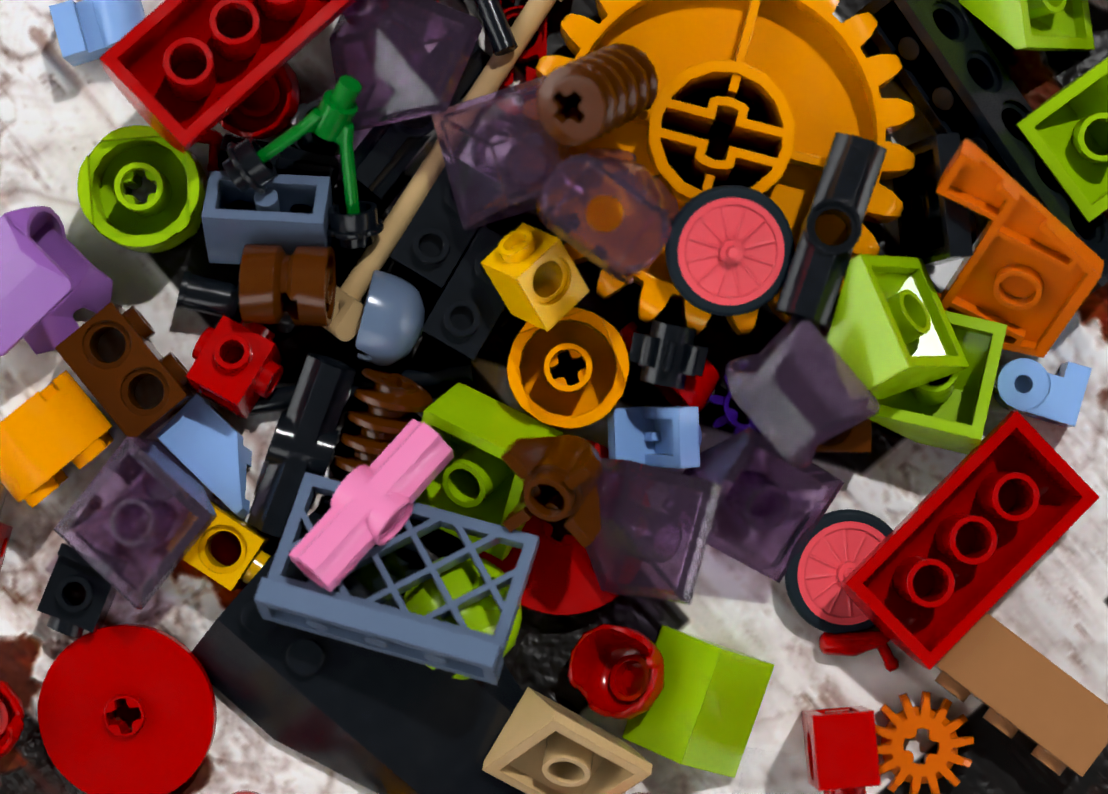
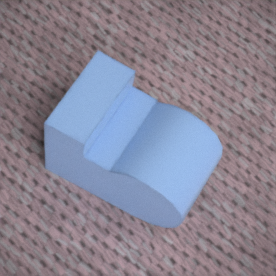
(93, 26)
(1041, 395)

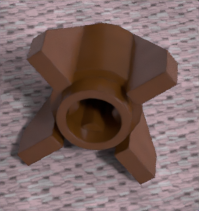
(557, 483)

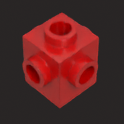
(236, 365)

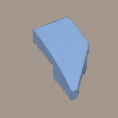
(210, 451)

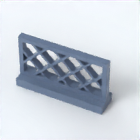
(397, 630)

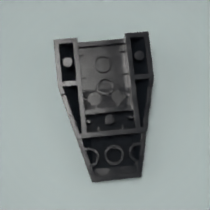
(354, 707)

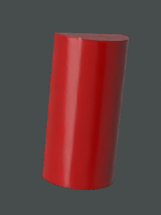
(205, 57)
(969, 541)

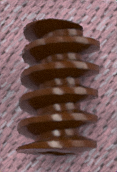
(596, 94)
(391, 408)

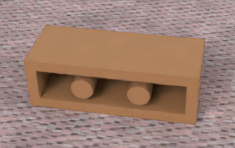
(1027, 696)

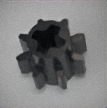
(668, 354)

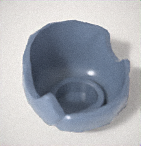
(389, 320)

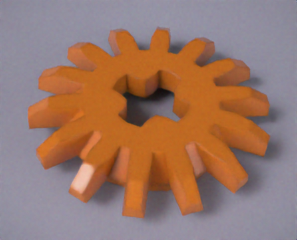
(940, 730)

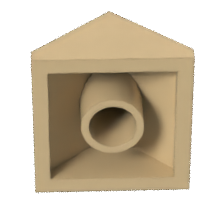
(561, 752)

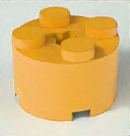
(599, 383)
(48, 435)

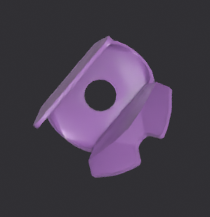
(43, 281)

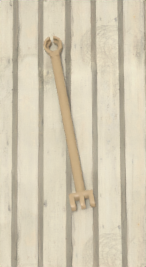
(348, 307)

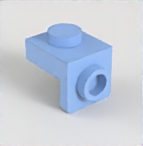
(655, 435)

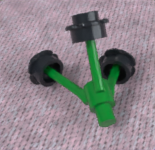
(317, 128)

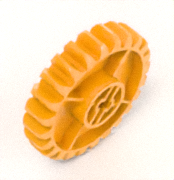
(797, 71)

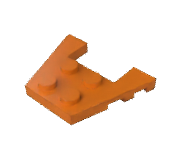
(1024, 262)

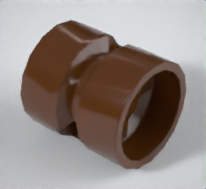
(287, 284)

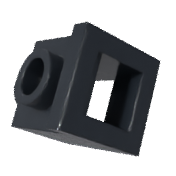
(66, 616)

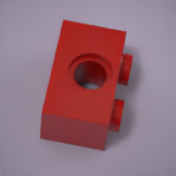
(841, 749)

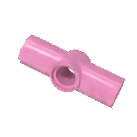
(371, 505)

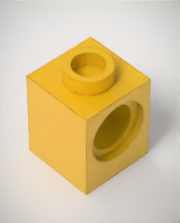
(535, 276)
(251, 557)

